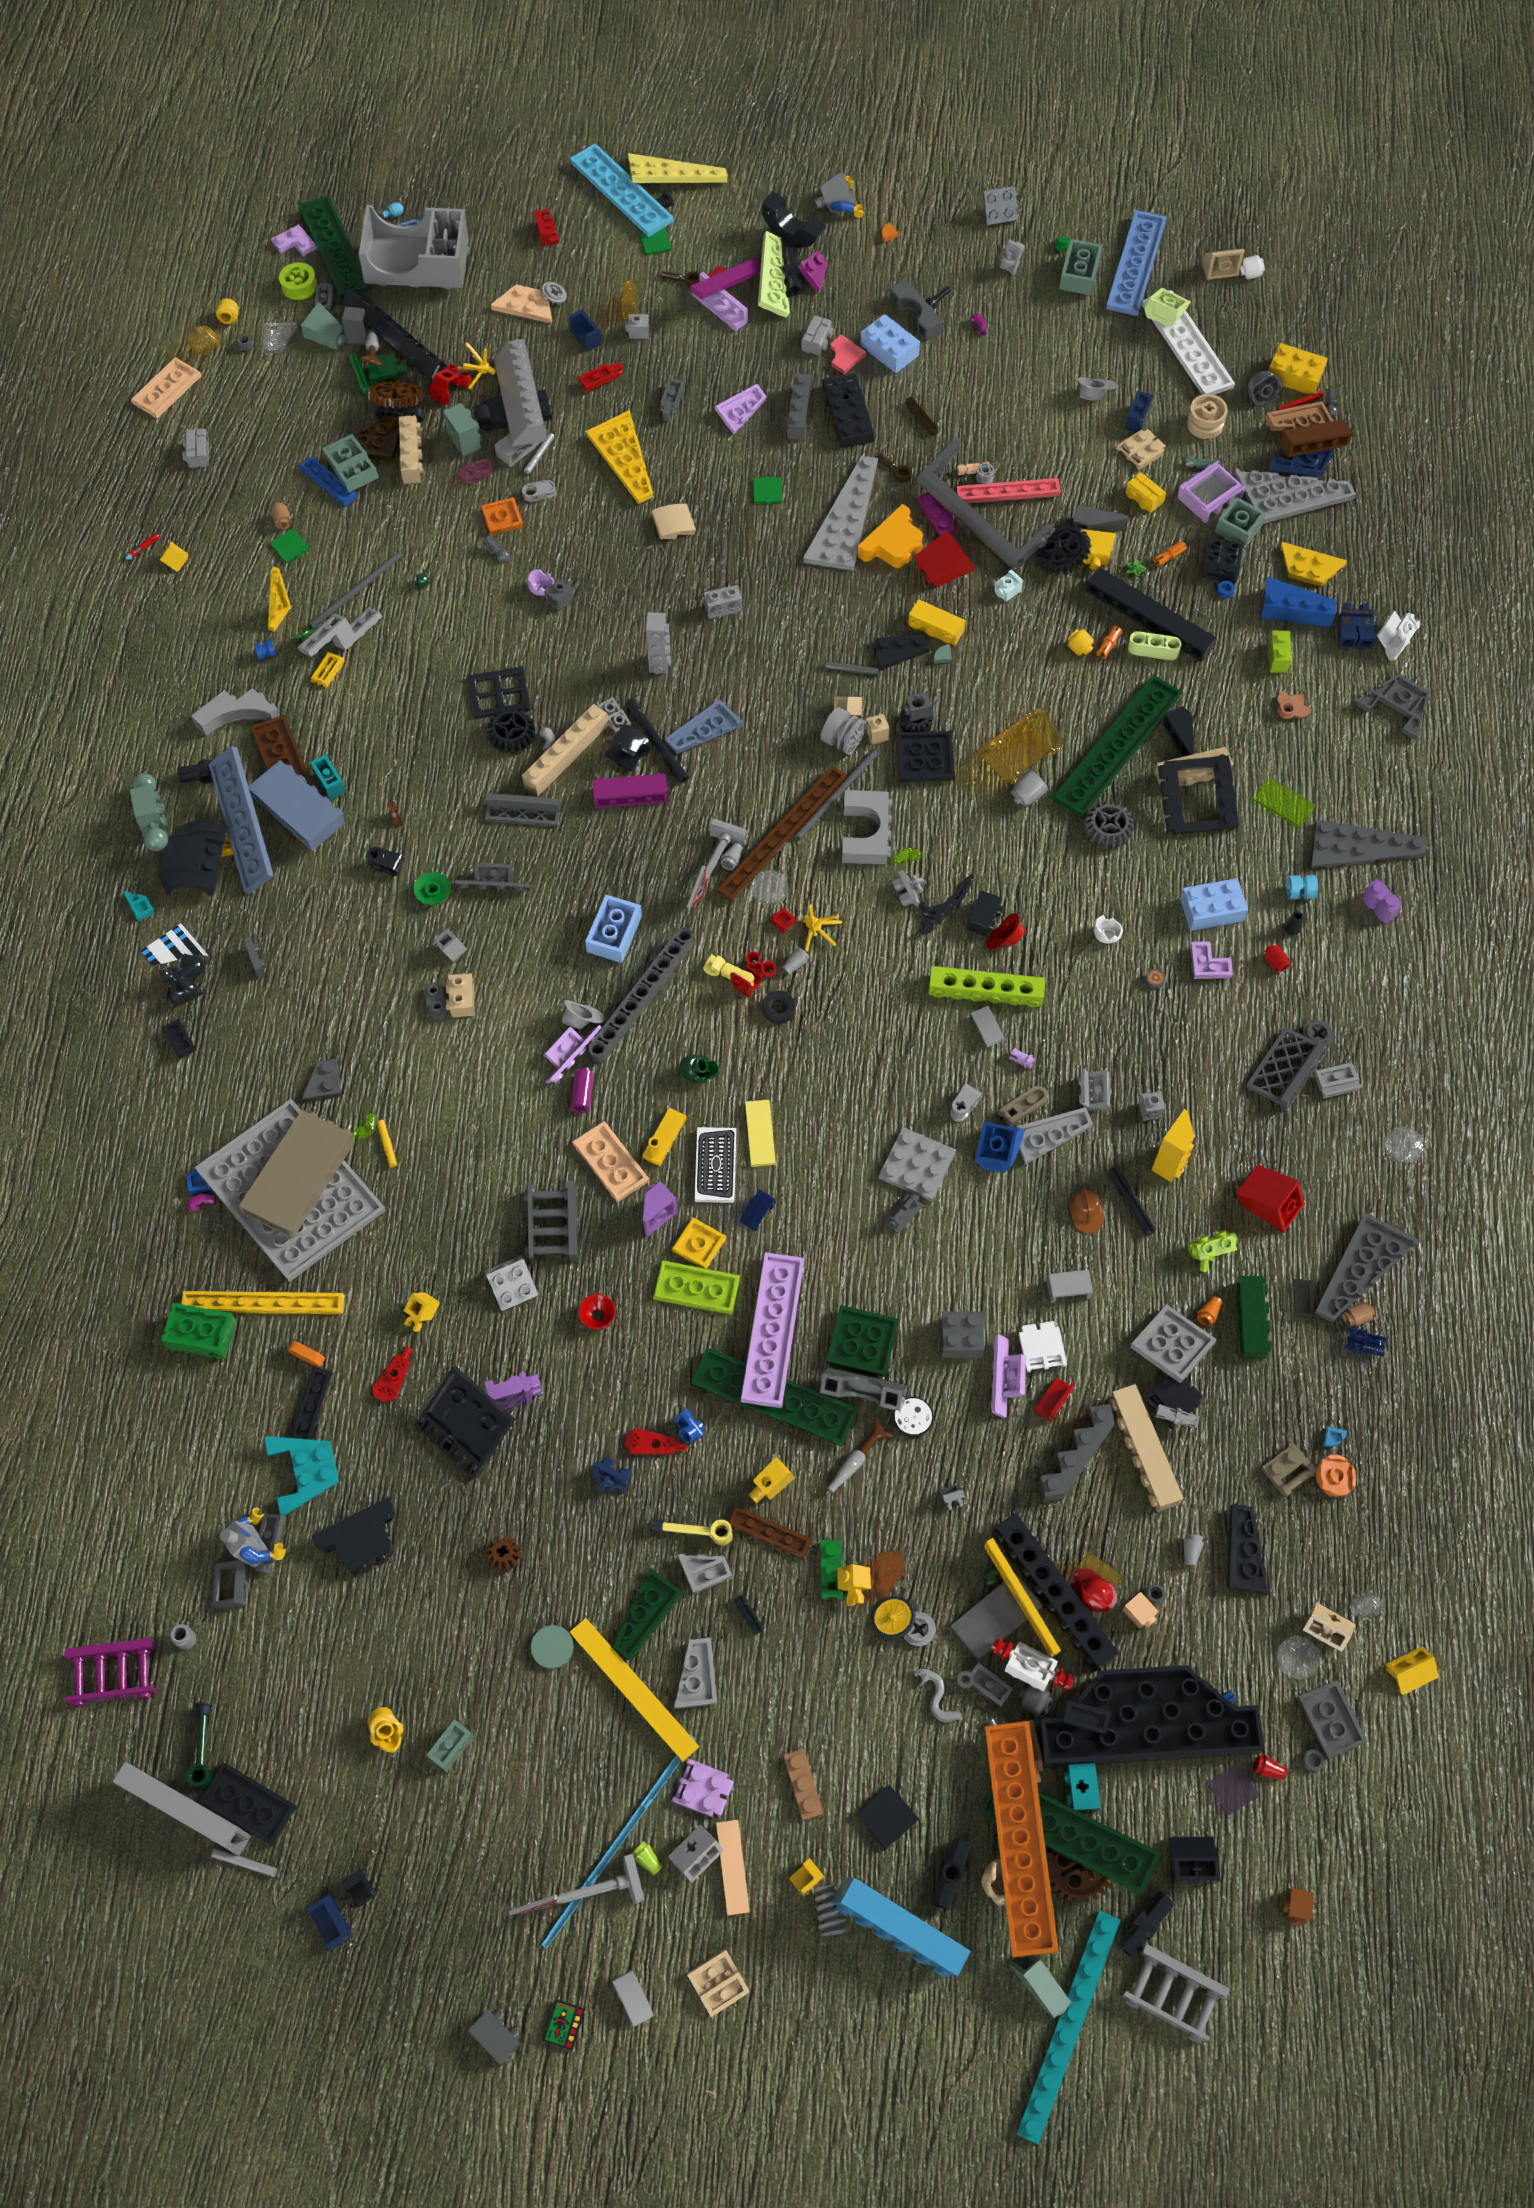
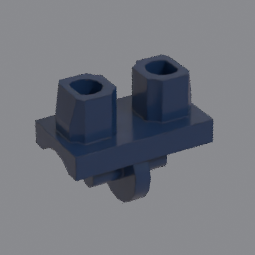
(610, 1478)

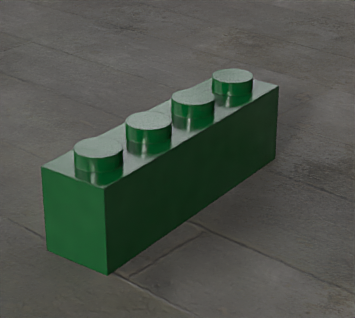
(1253, 1317)

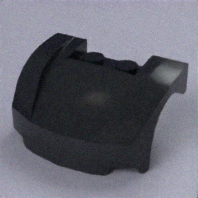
(193, 856)

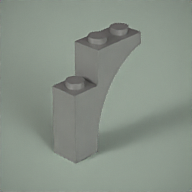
(227, 708)

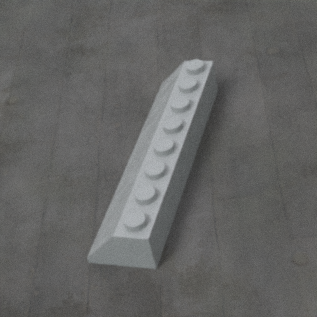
(519, 394)

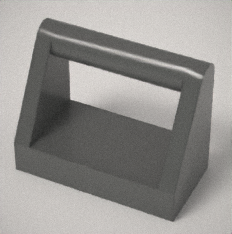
(240, 1588)

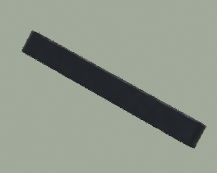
(394, 333)

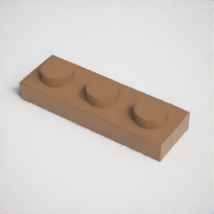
(803, 1784)

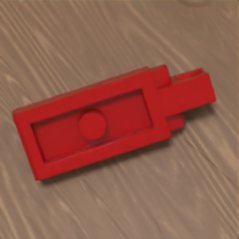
(600, 376)

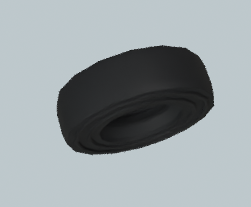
(781, 996)

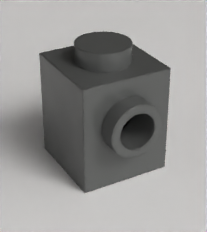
(559, 594)

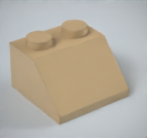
(1223, 263)

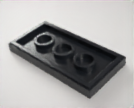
(248, 1804)

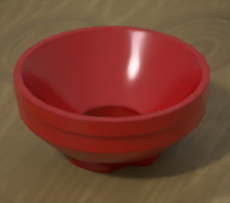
(594, 1303)

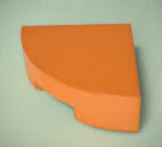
(889, 232)

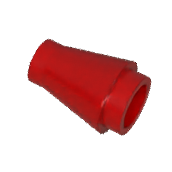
(1269, 1768)

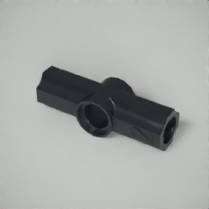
(791, 271)
(198, 772)
(955, 1859)
(1145, 1924)

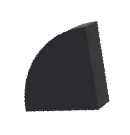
(665, 200)

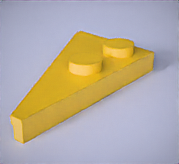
(278, 600)

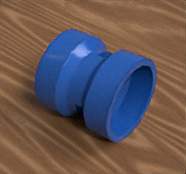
(265, 649)

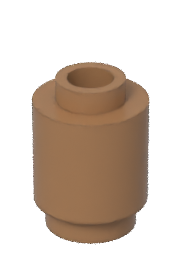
(281, 516)
(1358, 1315)

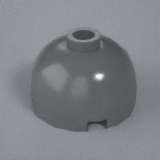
(1264, 388)

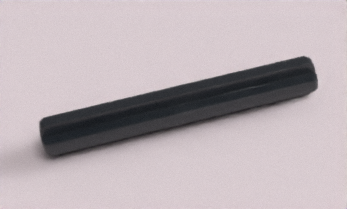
(1132, 1201)

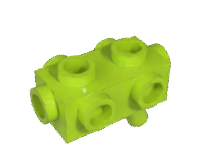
(1206, 1247)

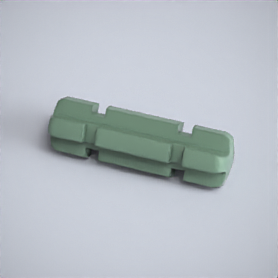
(1199, 462)

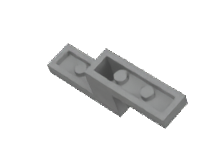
(340, 632)

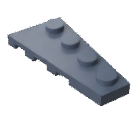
(705, 726)

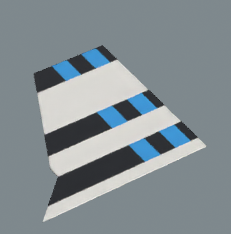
(172, 946)

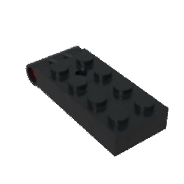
(848, 410)

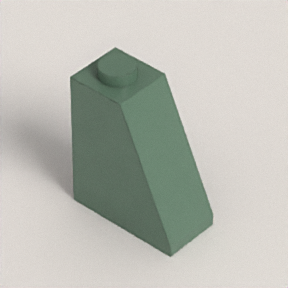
(323, 328)
(1040, 1984)

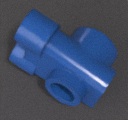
(691, 1429)

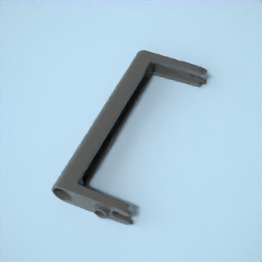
(971, 519)

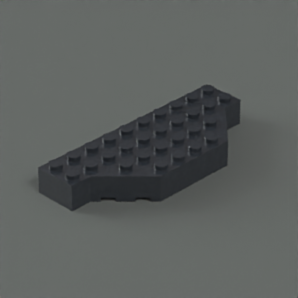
(1153, 1718)

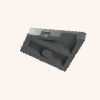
(324, 1081)

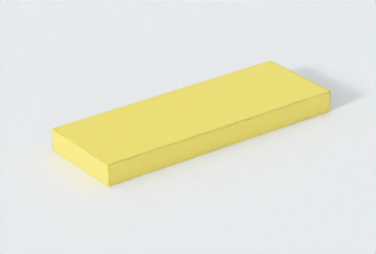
(760, 1133)

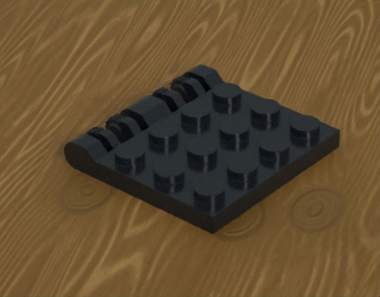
(466, 1420)

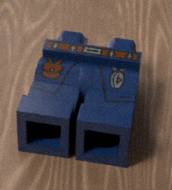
(1356, 626)

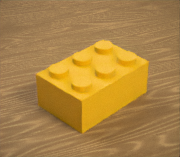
(1298, 368)

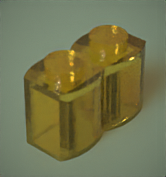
(629, 298)

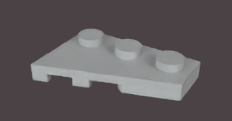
(698, 1678)

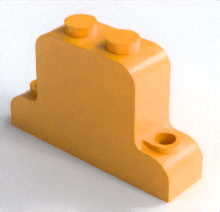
(893, 540)

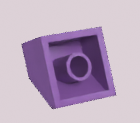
(658, 1207)

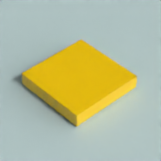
(699, 1243)

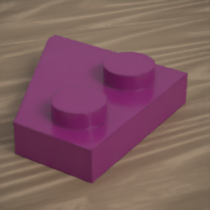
(814, 270)

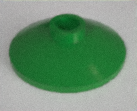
(430, 882)

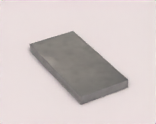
(991, 1619)

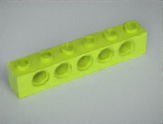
(995, 981)

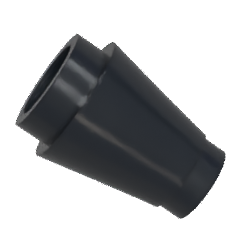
(1294, 923)

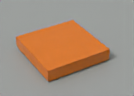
(502, 516)

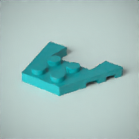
(312, 1465)

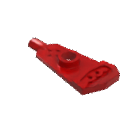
(391, 1383)
(645, 1442)

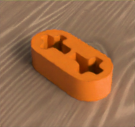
(306, 1354)

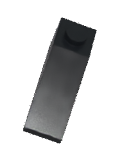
(1180, 728)

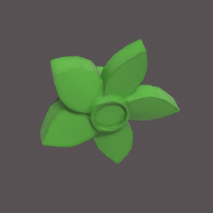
(1135, 568)

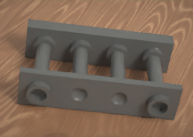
(569, 1230)

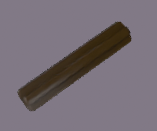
(921, 415)

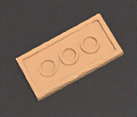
(166, 387)
(610, 1161)

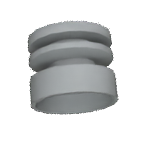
(843, 730)

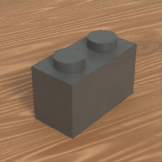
(495, 2036)

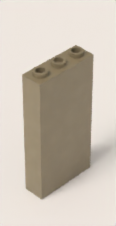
(297, 1173)

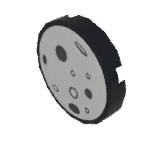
(914, 1418)

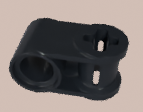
(386, 861)

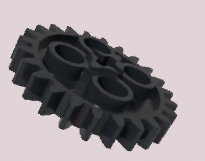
(1073, 541)

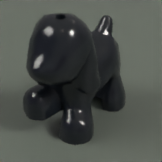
(190, 967)

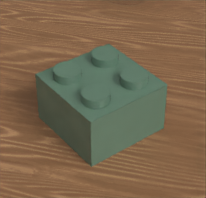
(462, 429)
(1240, 521)

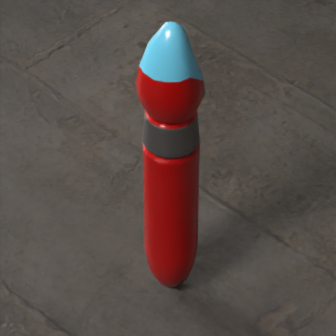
(149, 541)

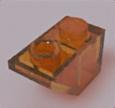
(890, 1571)

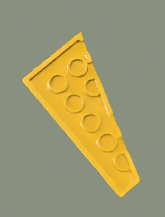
(621, 450)

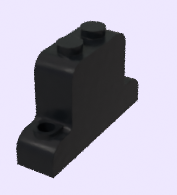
(360, 1538)

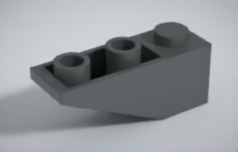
(1099, 520)

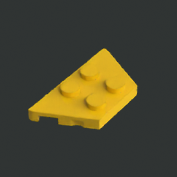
(1310, 565)

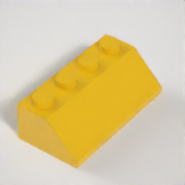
(1175, 1149)

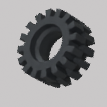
(909, 726)

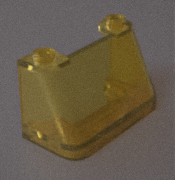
(1021, 745)

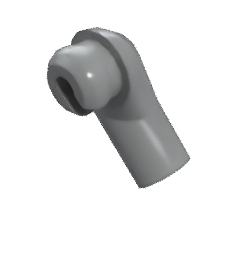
(548, 735)

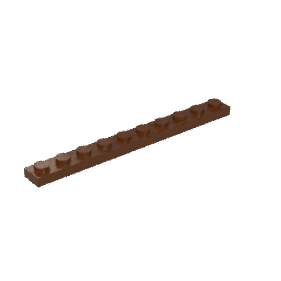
(782, 833)

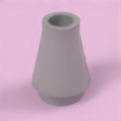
(731, 857)
(795, 960)
(1192, 1549)

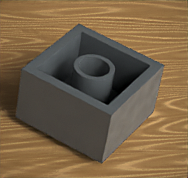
(962, 1334)

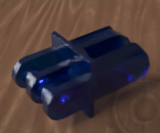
(1368, 1342)

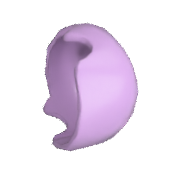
(539, 582)

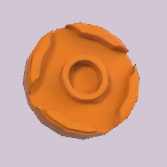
(1335, 1475)

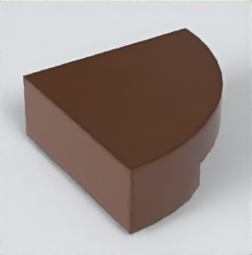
(394, 813)

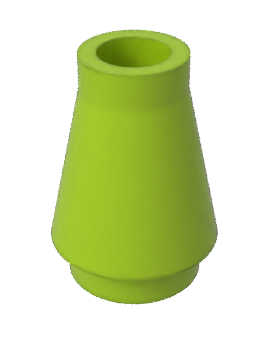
(646, 1858)

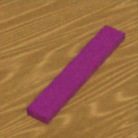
(727, 278)

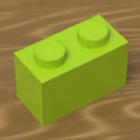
(1279, 651)

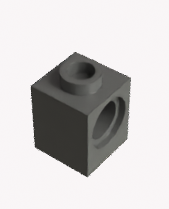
(923, 708)

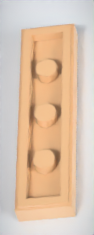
(733, 1868)

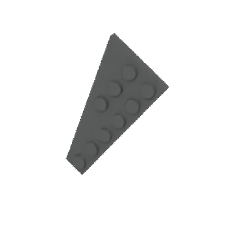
(1358, 845)
(1367, 1258)

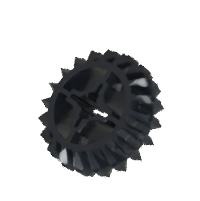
(515, 735)

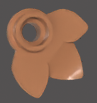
(1292, 704)

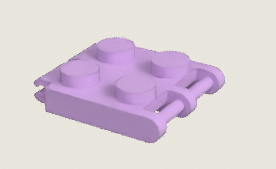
(703, 1789)

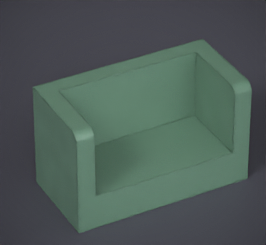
(450, 1745)

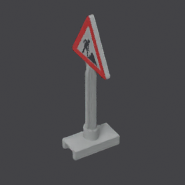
(727, 834)
(628, 1880)

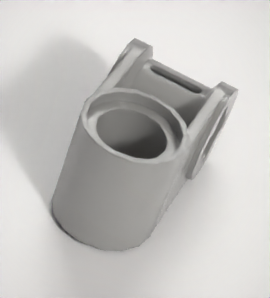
(965, 1102)

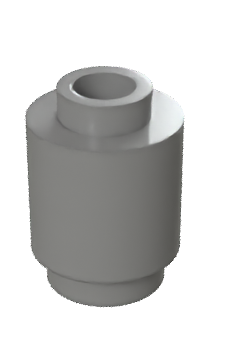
(179, 1632)

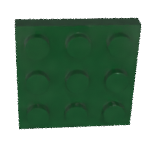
(862, 1341)

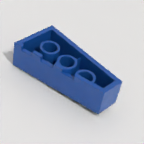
(1296, 605)

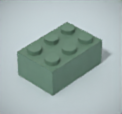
(1080, 267)

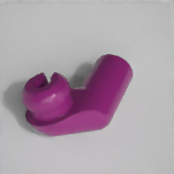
(977, 318)
(199, 1199)

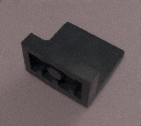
(1222, 560)

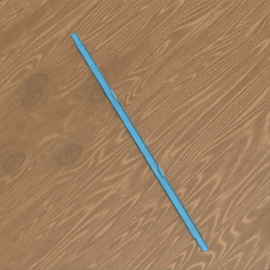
(614, 1847)

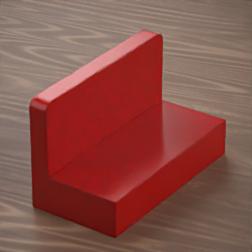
(1054, 1399)

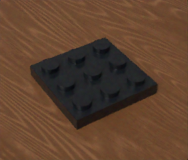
(925, 756)

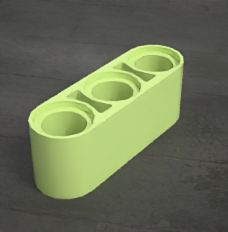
(1154, 645)

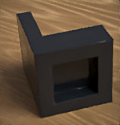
(359, 1887)

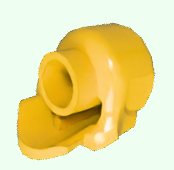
(385, 1729)

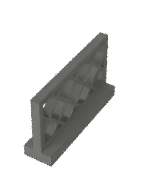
(1298, 1079)

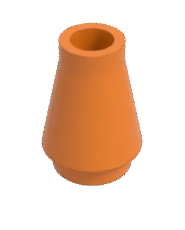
(1208, 1313)

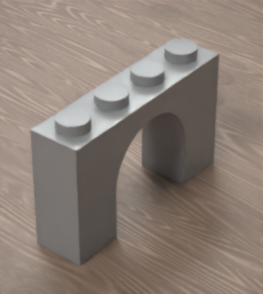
(873, 848)

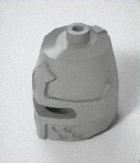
(1028, 788)

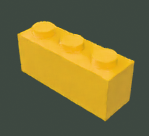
(936, 622)

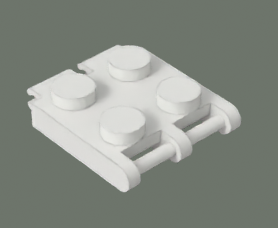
(1042, 1346)

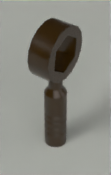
(675, 276)
(902, 468)

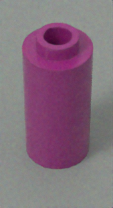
(582, 1090)

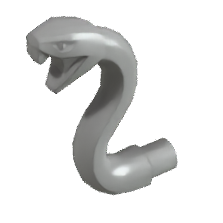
(943, 1716)

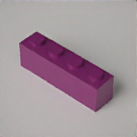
(630, 790)

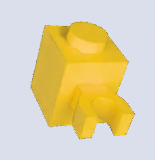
(420, 1308)
(854, 1580)

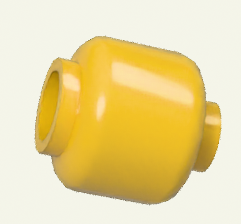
(227, 311)
(1080, 642)

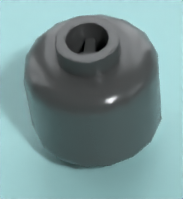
(1036, 1701)

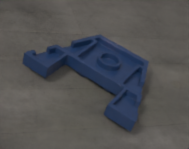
(1306, 464)

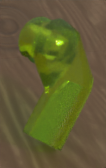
(908, 854)
(369, 1128)

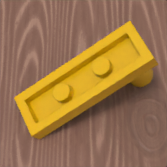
(664, 1137)

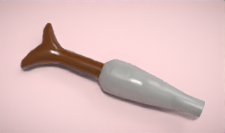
(372, 346)
(857, 1457)

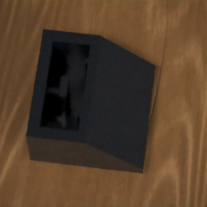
(1193, 1860)

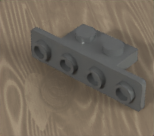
(493, 875)

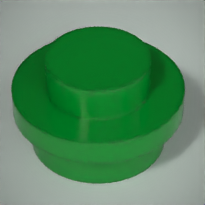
(1062, 243)

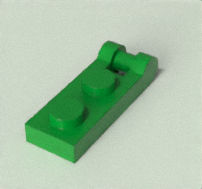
(830, 1560)

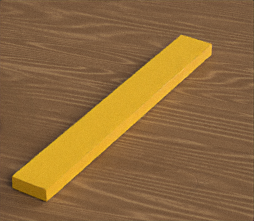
(266, 1302)
(634, 1690)

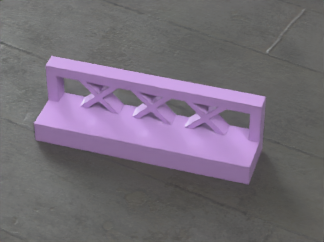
(725, 307)

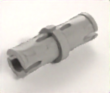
(1177, 1416)

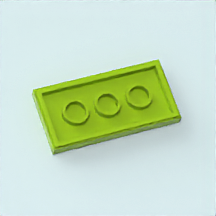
(696, 1287)

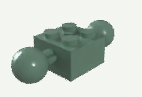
(149, 812)

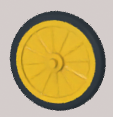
(893, 1617)

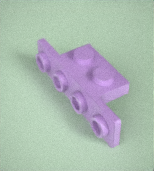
(566, 1049)
(1007, 1376)

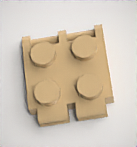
(1142, 447)

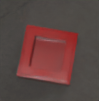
(783, 920)

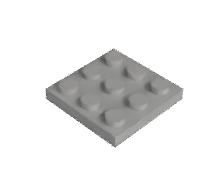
(917, 1164)
(1173, 1343)

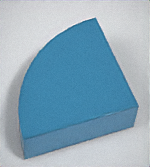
(1333, 1437)

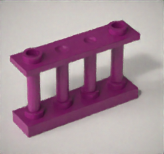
(99, 1654)

